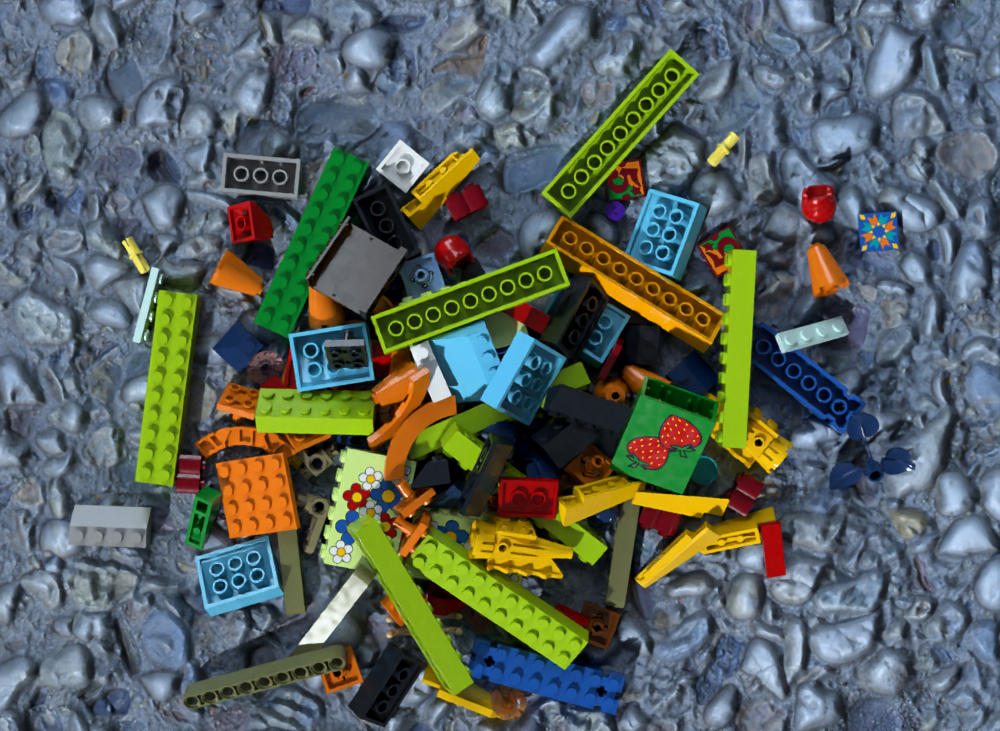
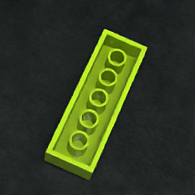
(315, 412)

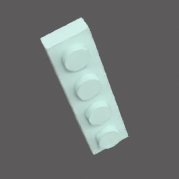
(146, 313)
(811, 334)

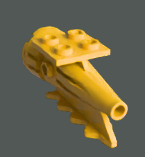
(769, 451)
(514, 547)

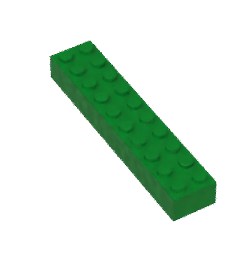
(325, 211)

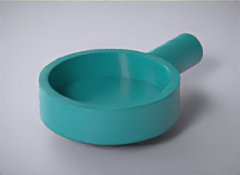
(705, 471)

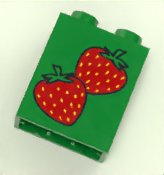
(664, 435)

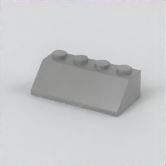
(110, 526)

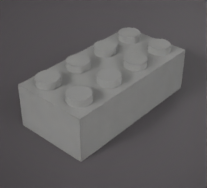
(261, 176)

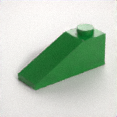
(203, 516)

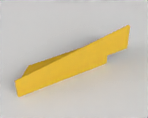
(437, 185)
(597, 497)
(681, 504)
(740, 530)
(678, 552)
(472, 697)

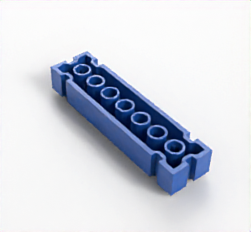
(803, 379)
(535, 673)

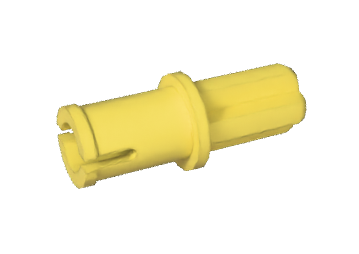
(723, 149)
(136, 255)

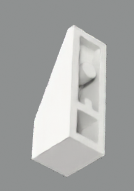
(424, 358)

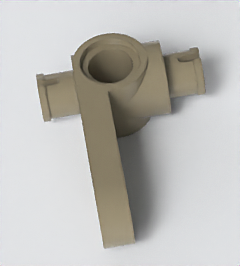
(325, 455)
(307, 505)

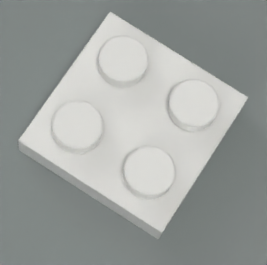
(403, 166)

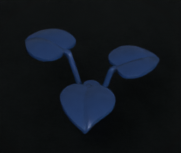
(895, 461)
(538, 469)

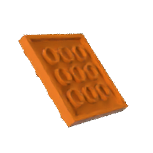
(258, 495)

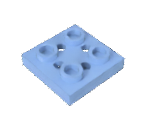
(421, 275)

